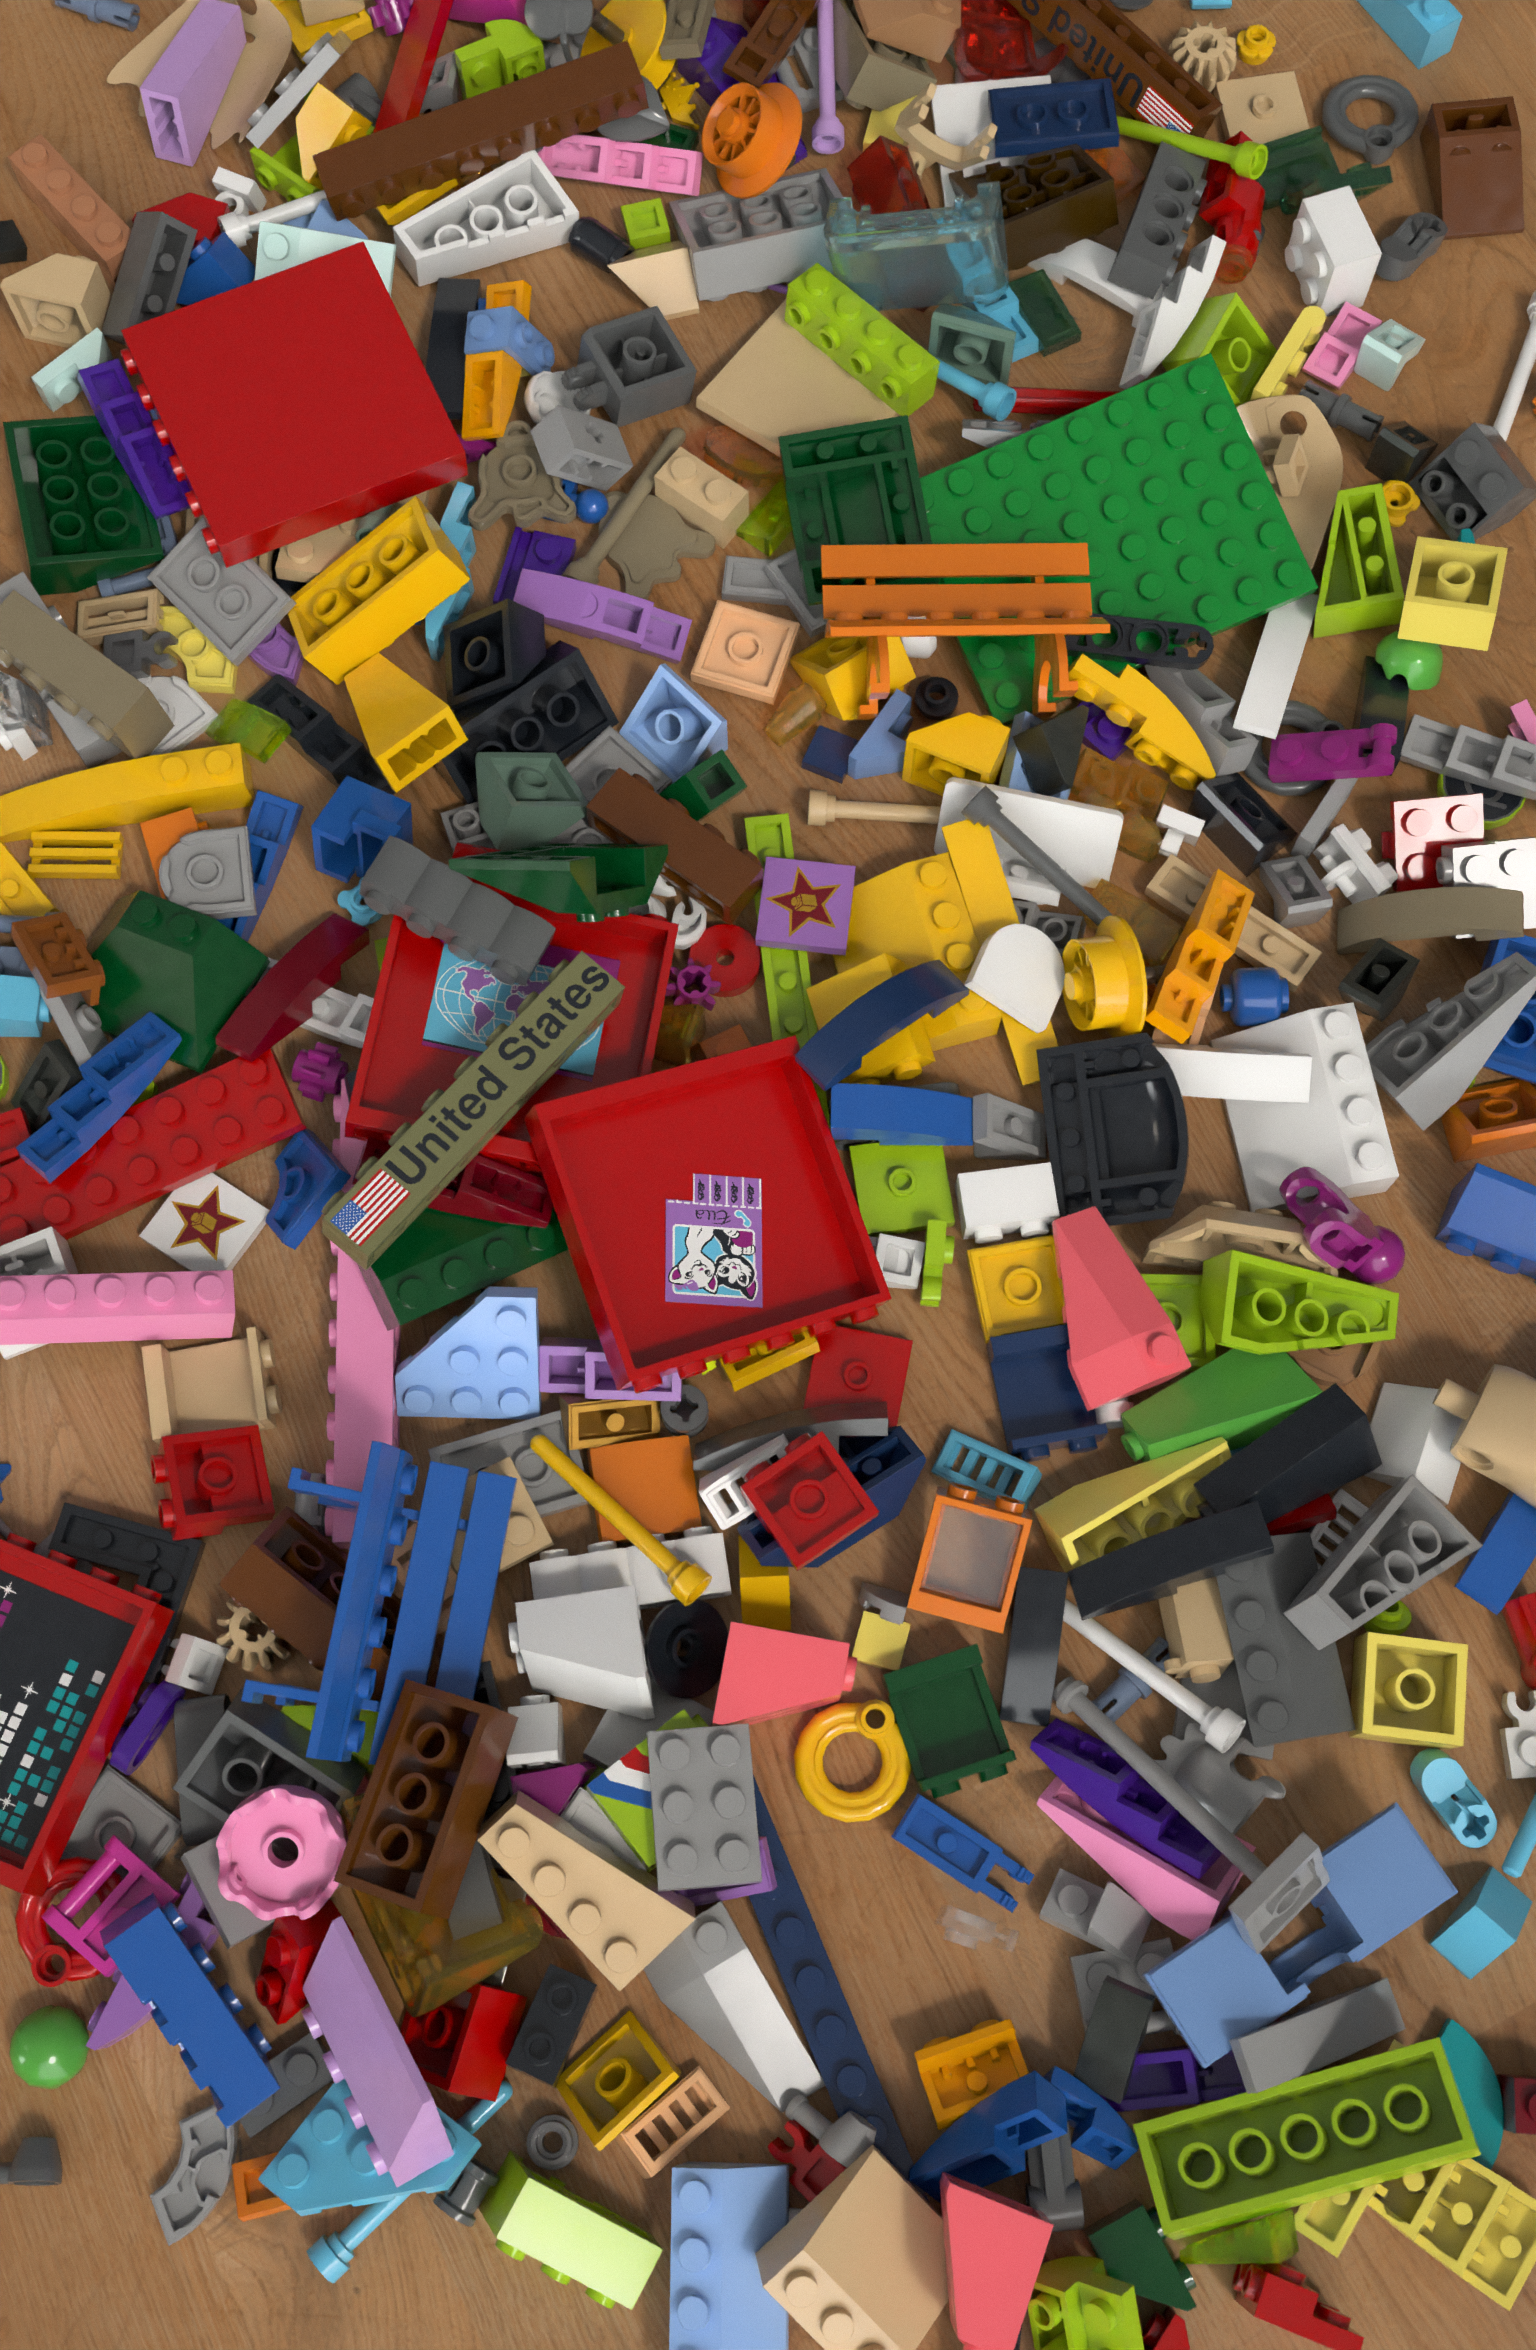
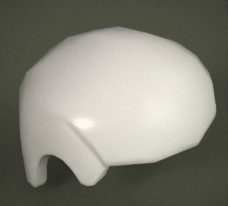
(546, 392)

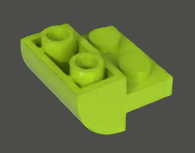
(500, 58)
(1083, 2308)

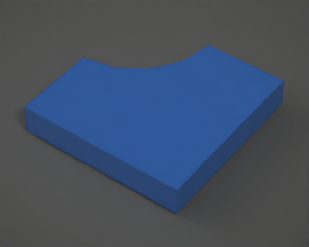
(306, 1183)

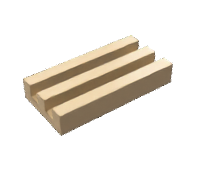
(117, 621)

